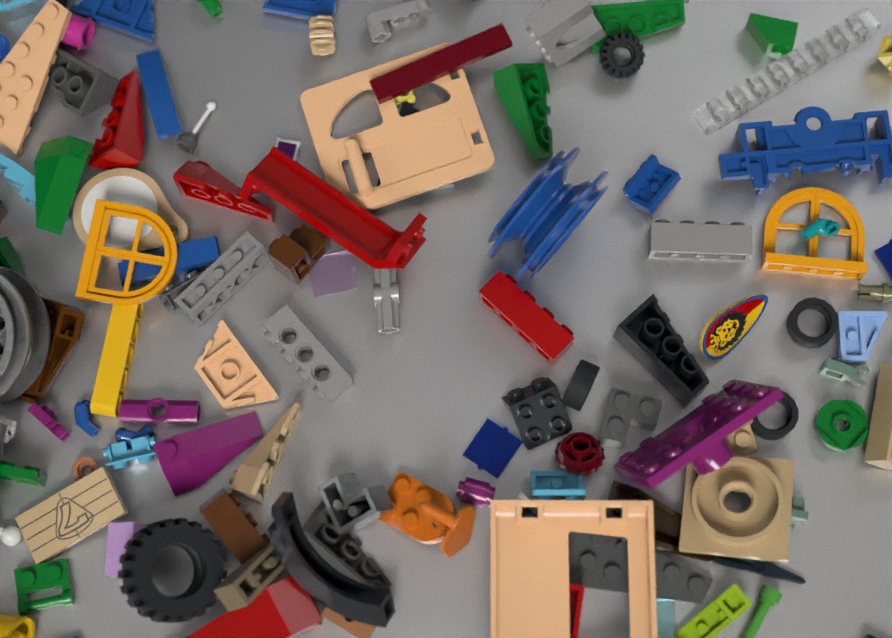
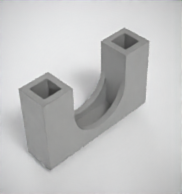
(564, 29)

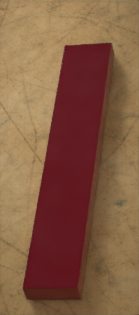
(440, 63)

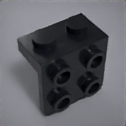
(538, 412)

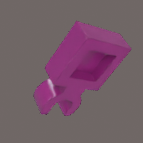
(45, 416)

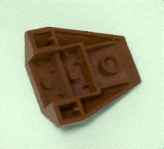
(66, 328)

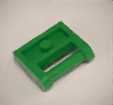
(43, 578)

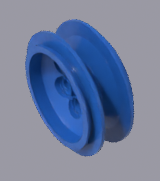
(546, 213)

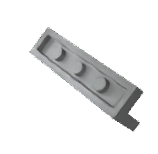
(222, 277)

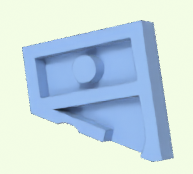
(858, 333)

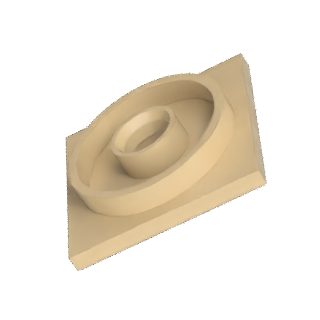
(754, 534)

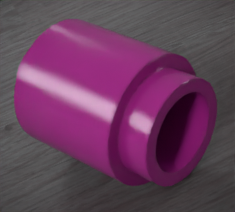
(475, 492)

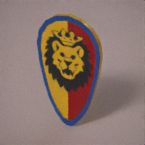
(731, 325)

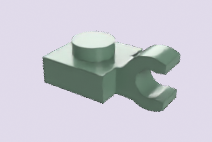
(839, 370)

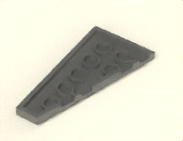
(602, 565)

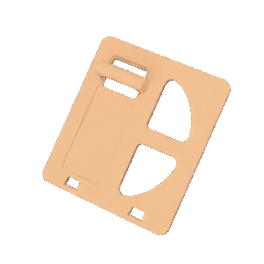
(408, 151)

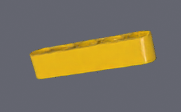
(116, 359)

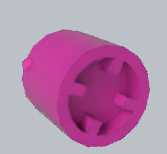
(79, 32)

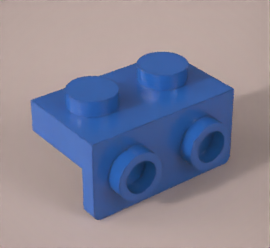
(650, 185)

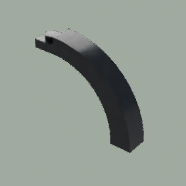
(320, 579)

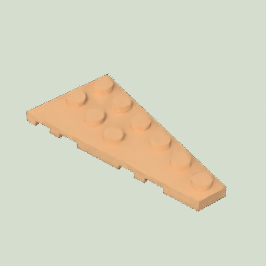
(26, 71)

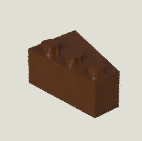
(233, 525)

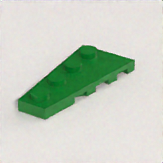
(637, 18)

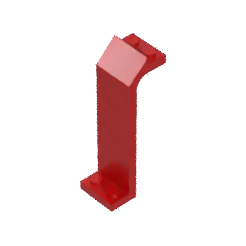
(334, 212)
(275, 613)

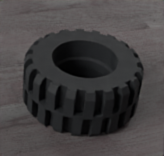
(137, 570)

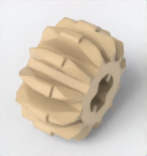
(322, 35)

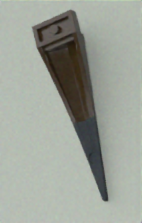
(667, 535)

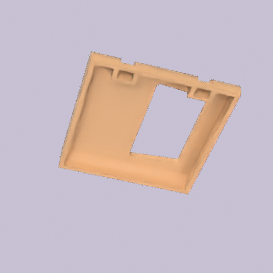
(533, 563)

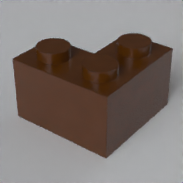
(297, 253)

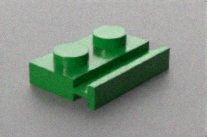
(26, 475)

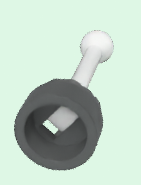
(187, 141)

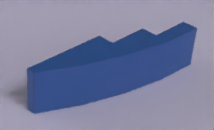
(159, 94)
(191, 256)

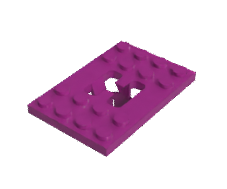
(686, 444)

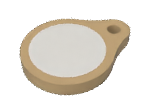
(129, 188)

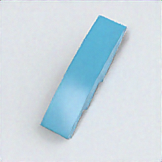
(20, 178)

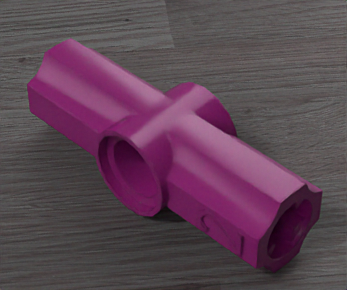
(144, 411)

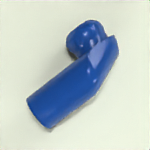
(82, 418)
(126, 435)

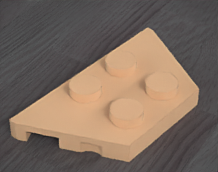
(231, 372)

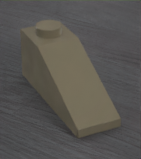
(249, 579)

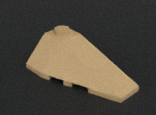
(259, 467)

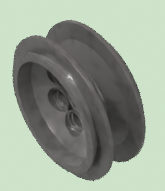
(24, 336)

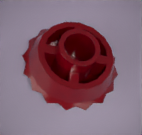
(579, 453)

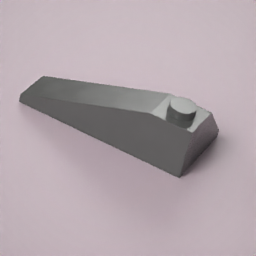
(80, 84)
(342, 550)

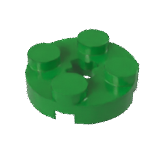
(856, 425)

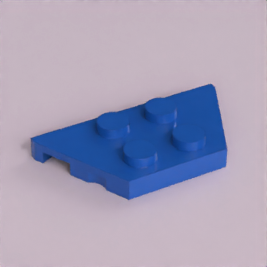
(126, 16)

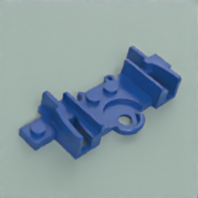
(808, 150)

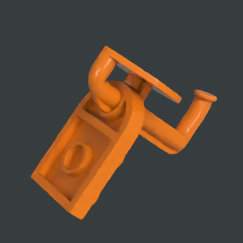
(423, 507)

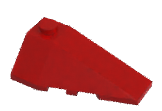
(123, 133)
(209, 186)

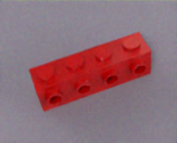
(525, 317)

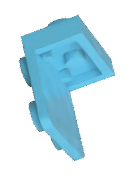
(556, 486)

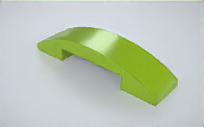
(716, 615)

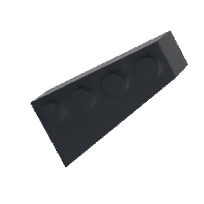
(661, 351)

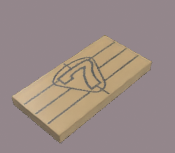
(71, 515)

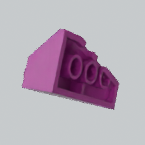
(200, 453)

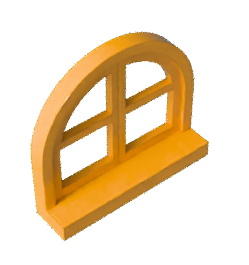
(95, 249)
(811, 265)

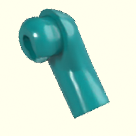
(820, 227)

